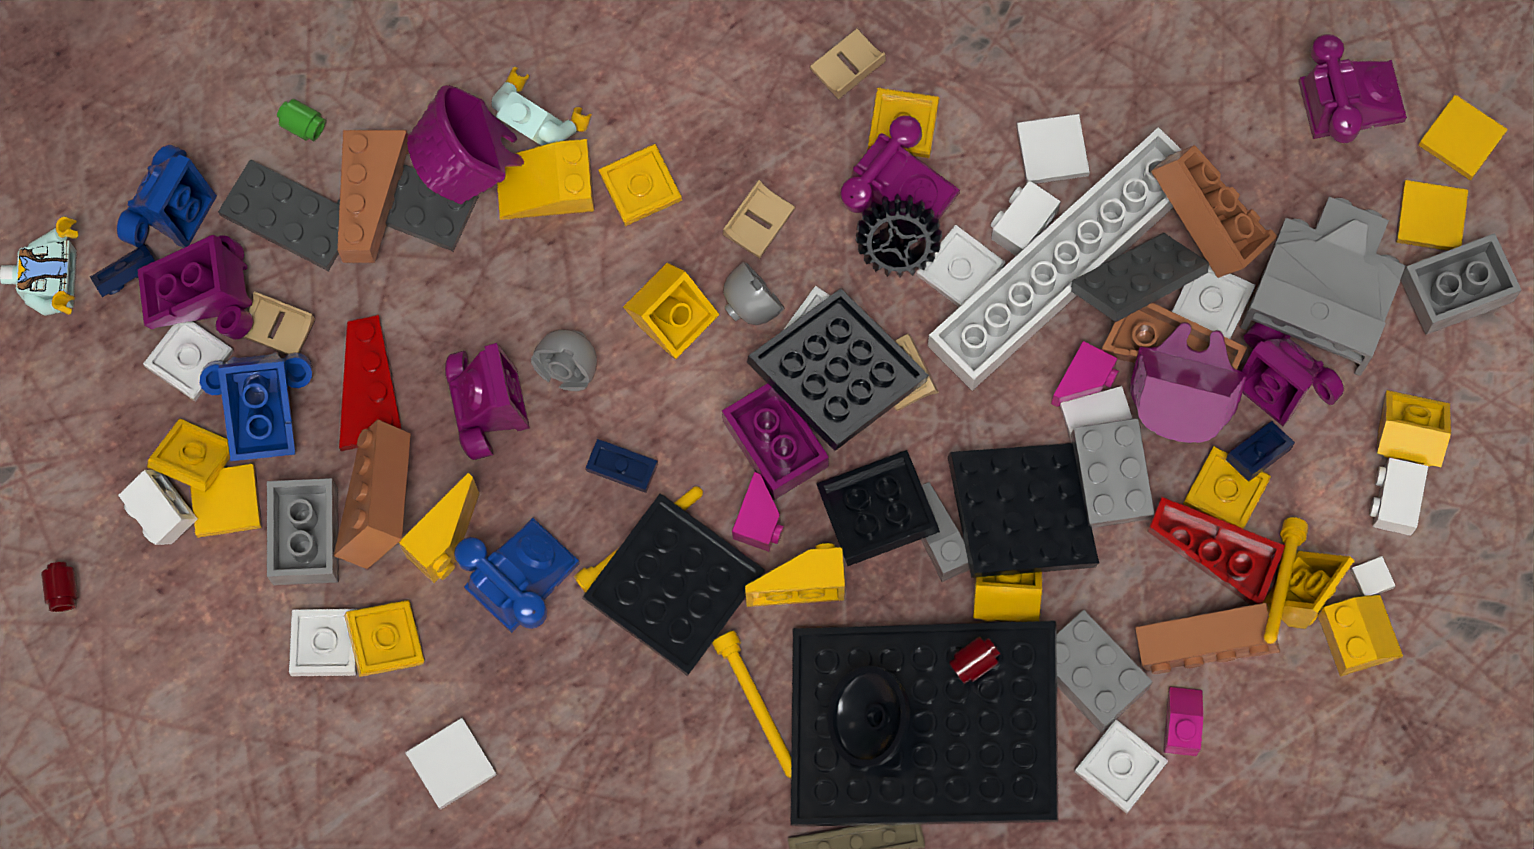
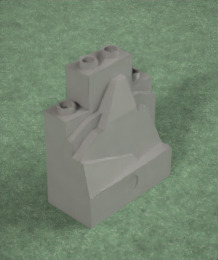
(1329, 282)

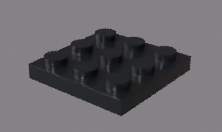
(877, 508)

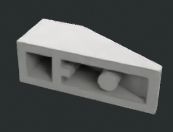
(946, 547)

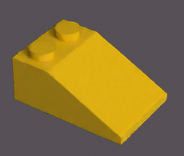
(549, 182)
(434, 538)
(807, 578)
(1310, 586)

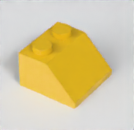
(671, 310)
(1414, 429)
(1008, 597)
(1359, 634)

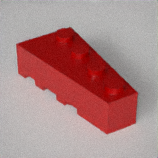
(1221, 550)

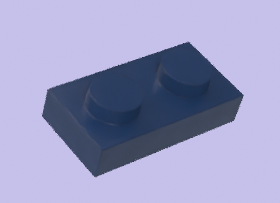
(114, 276)
(1260, 451)
(621, 466)

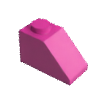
(1086, 375)
(758, 518)
(1184, 722)

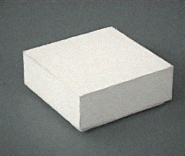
(1373, 577)

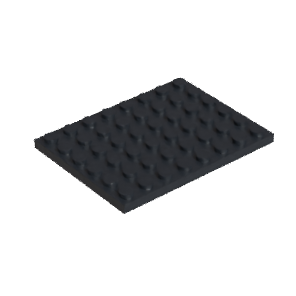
(969, 747)

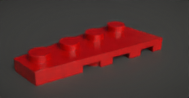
(366, 382)

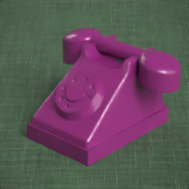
(1348, 94)
(893, 170)
(198, 285)
(1283, 372)
(484, 398)

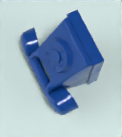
(169, 198)
(257, 401)
(516, 575)

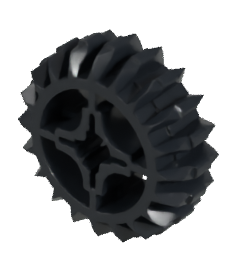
(910, 223)

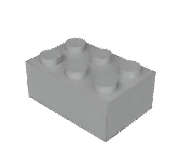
(1460, 284)
(1113, 473)
(302, 531)
(1097, 672)

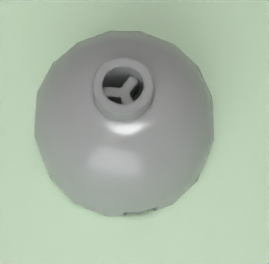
(750, 297)
(567, 358)

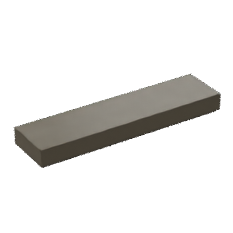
(863, 838)

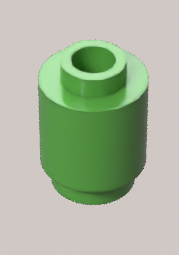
(301, 120)

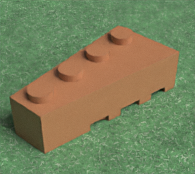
(368, 184)
(1211, 211)
(1152, 326)
(375, 496)
(1205, 639)

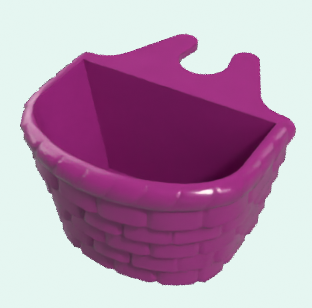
(460, 146)
(1184, 390)

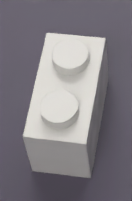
(1025, 219)
(1399, 496)
(157, 507)

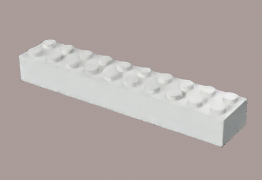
(1041, 275)

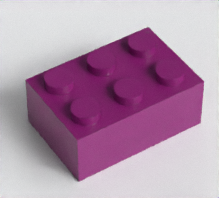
(775, 440)

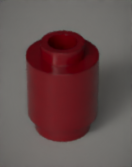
(59, 587)
(975, 659)

